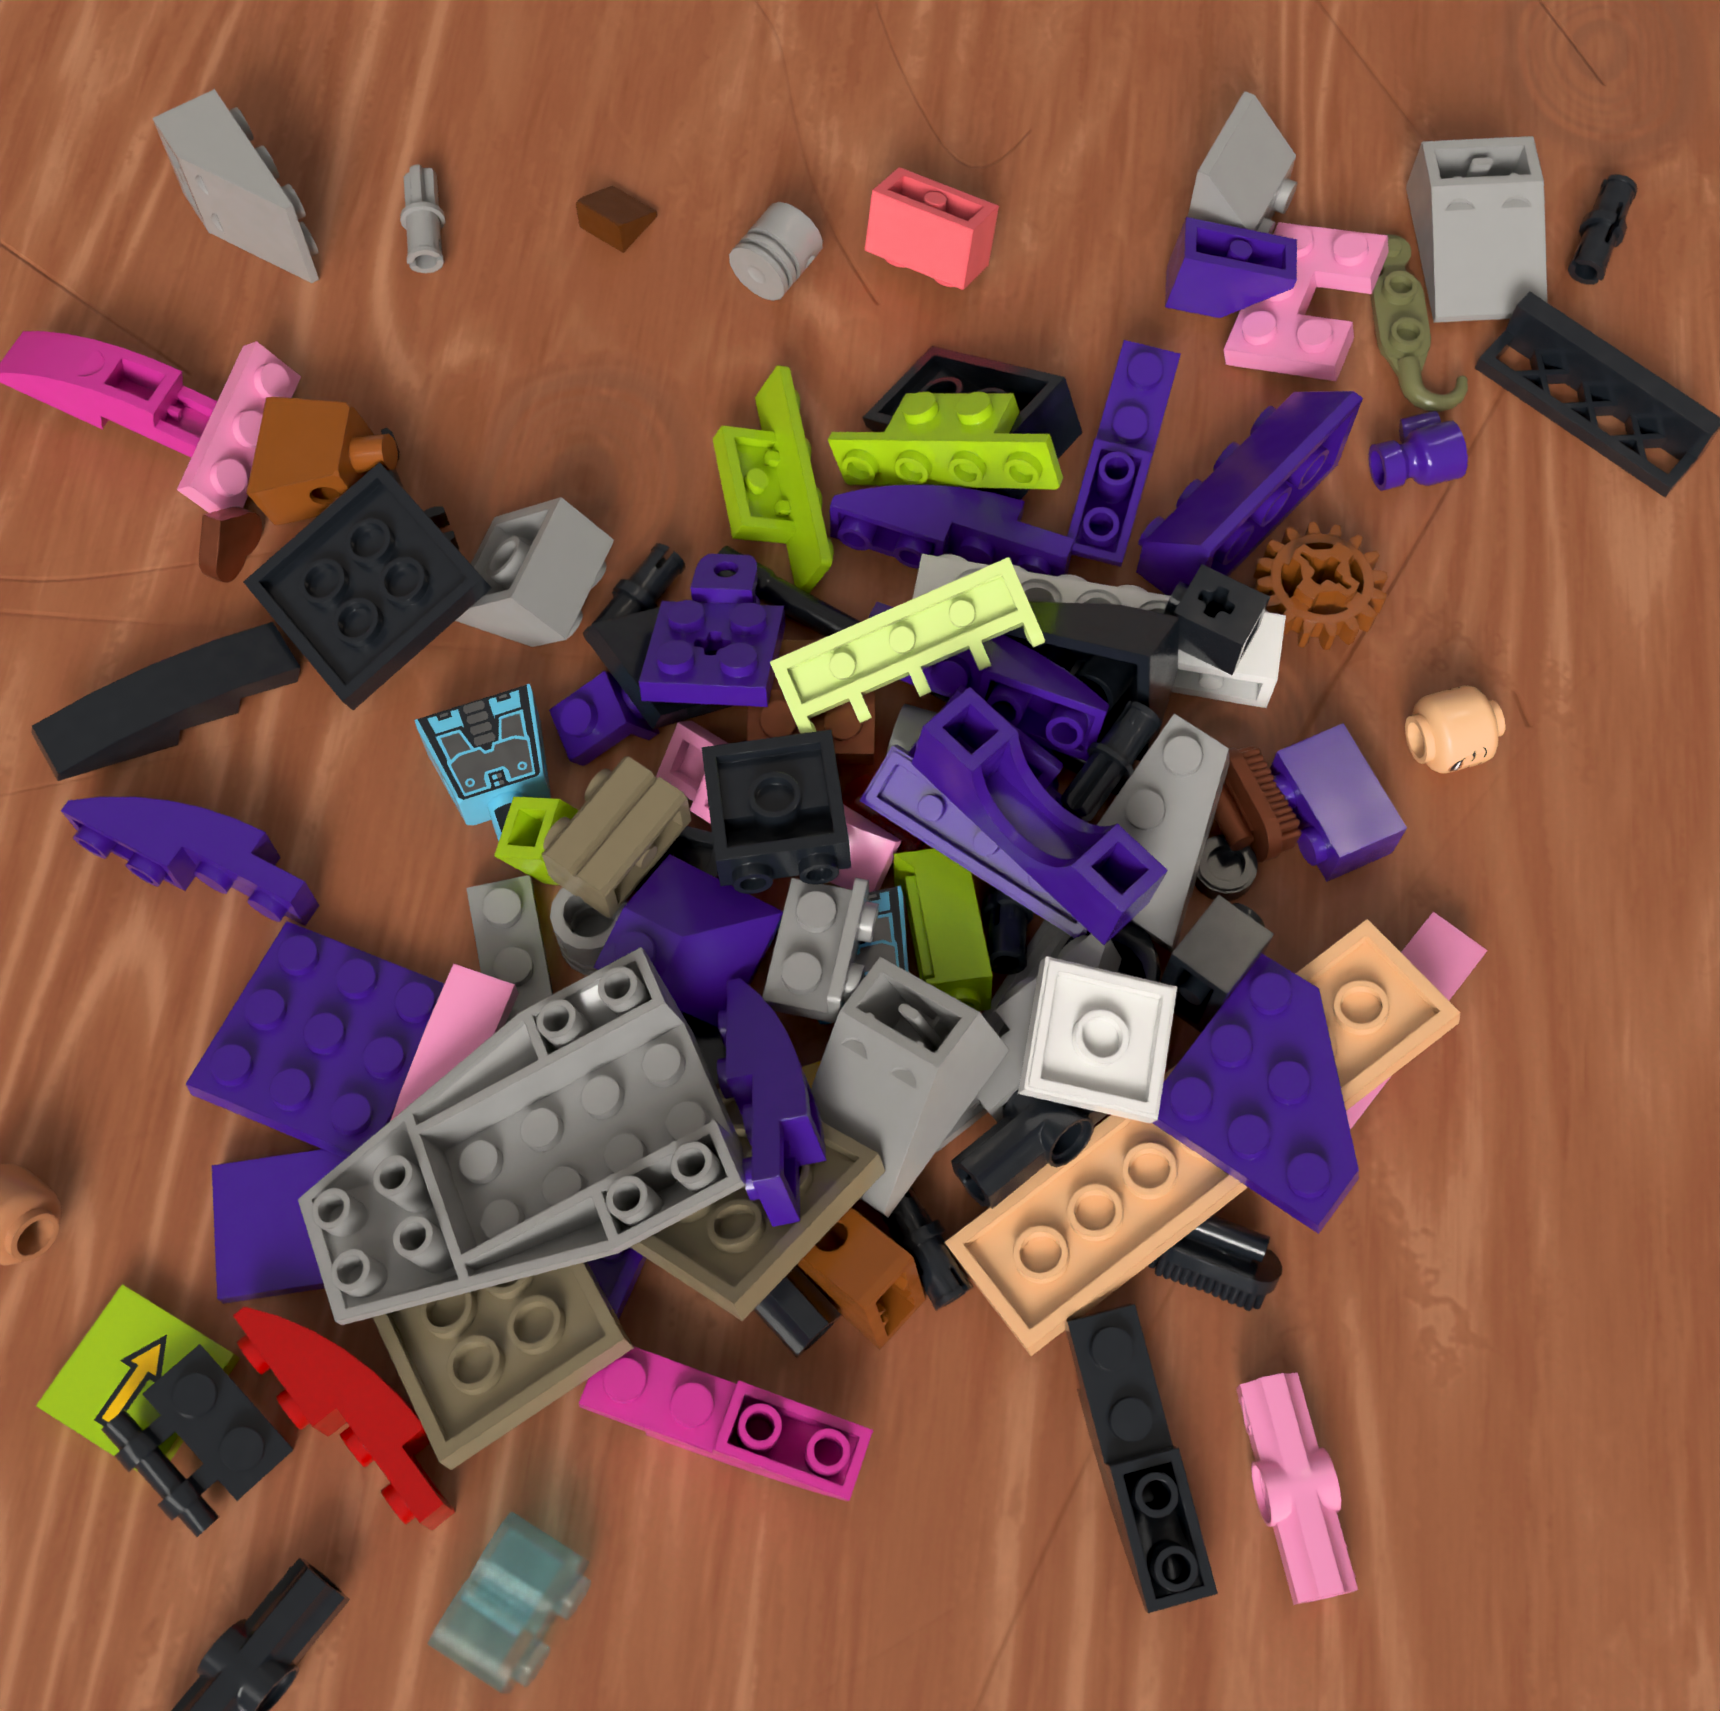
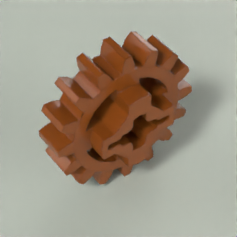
(1327, 584)

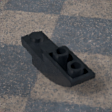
(1138, 1459)

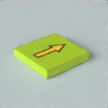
(119, 1361)

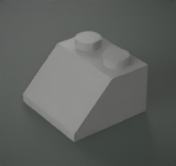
(1245, 172)
(539, 573)

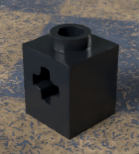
(1216, 617)

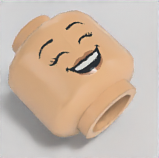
(1454, 729)

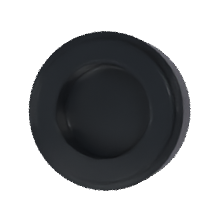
(1225, 871)

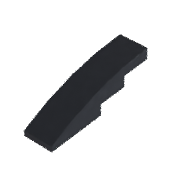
(155, 703)

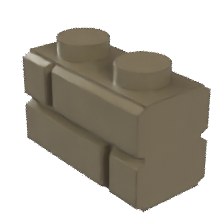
(615, 835)

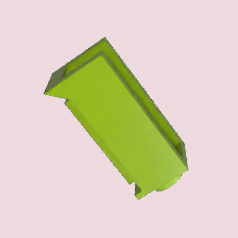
(945, 926)

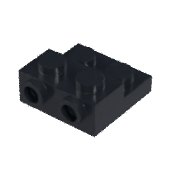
(776, 810)

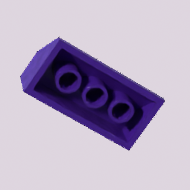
(1250, 489)

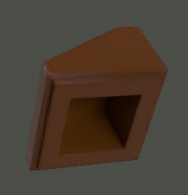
(614, 217)

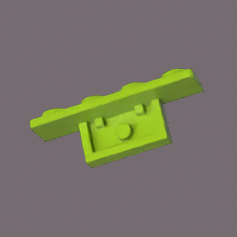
(949, 443)
(772, 482)

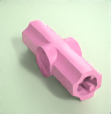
(1296, 1488)

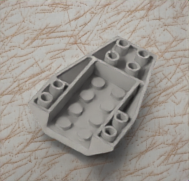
(531, 1153)

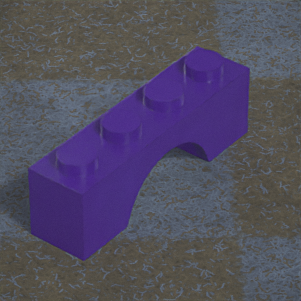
(1085, 867)

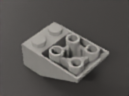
(236, 184)
(1479, 225)
(902, 1073)

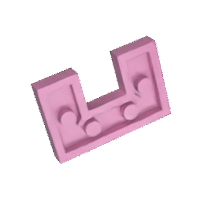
(1278, 333)

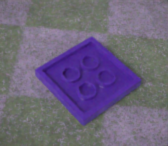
(318, 1041)

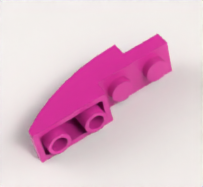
(107, 384)
(730, 1422)

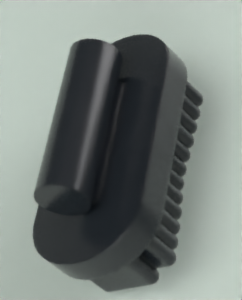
(1224, 1262)

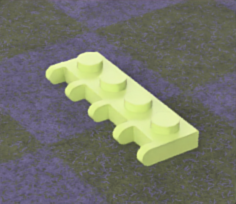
(904, 643)

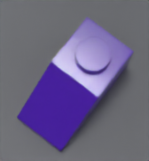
(1227, 268)

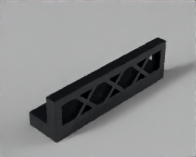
(1605, 386)

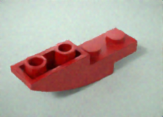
(334, 1388)

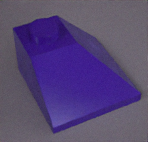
(694, 935)

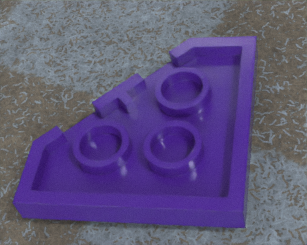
(1267, 1096)

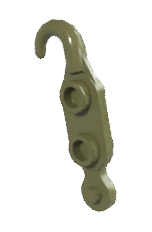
(1405, 331)

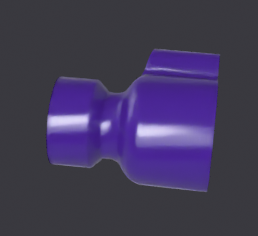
(1428, 453)

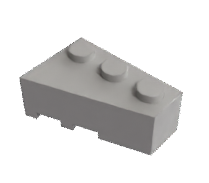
(1170, 814)

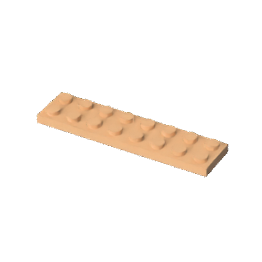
(1138, 1191)

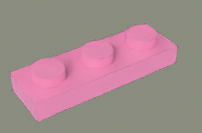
(225, 453)

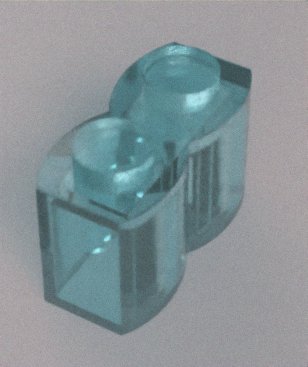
(510, 1604)

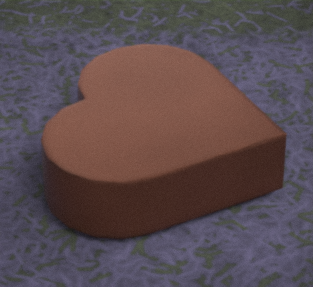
(226, 541)

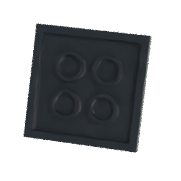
(366, 586)

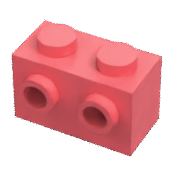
(930, 228)

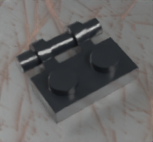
(215, 1423)

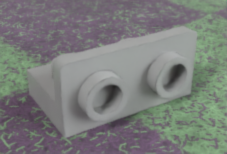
(818, 949)

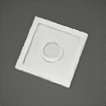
(1098, 1040)

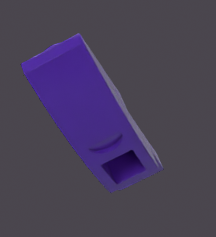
(1122, 453)
(946, 520)
(1026, 691)
(188, 842)
(773, 1100)

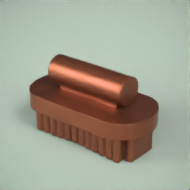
(1254, 808)

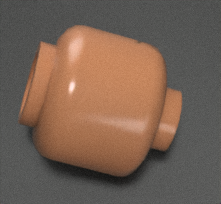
(27, 1215)

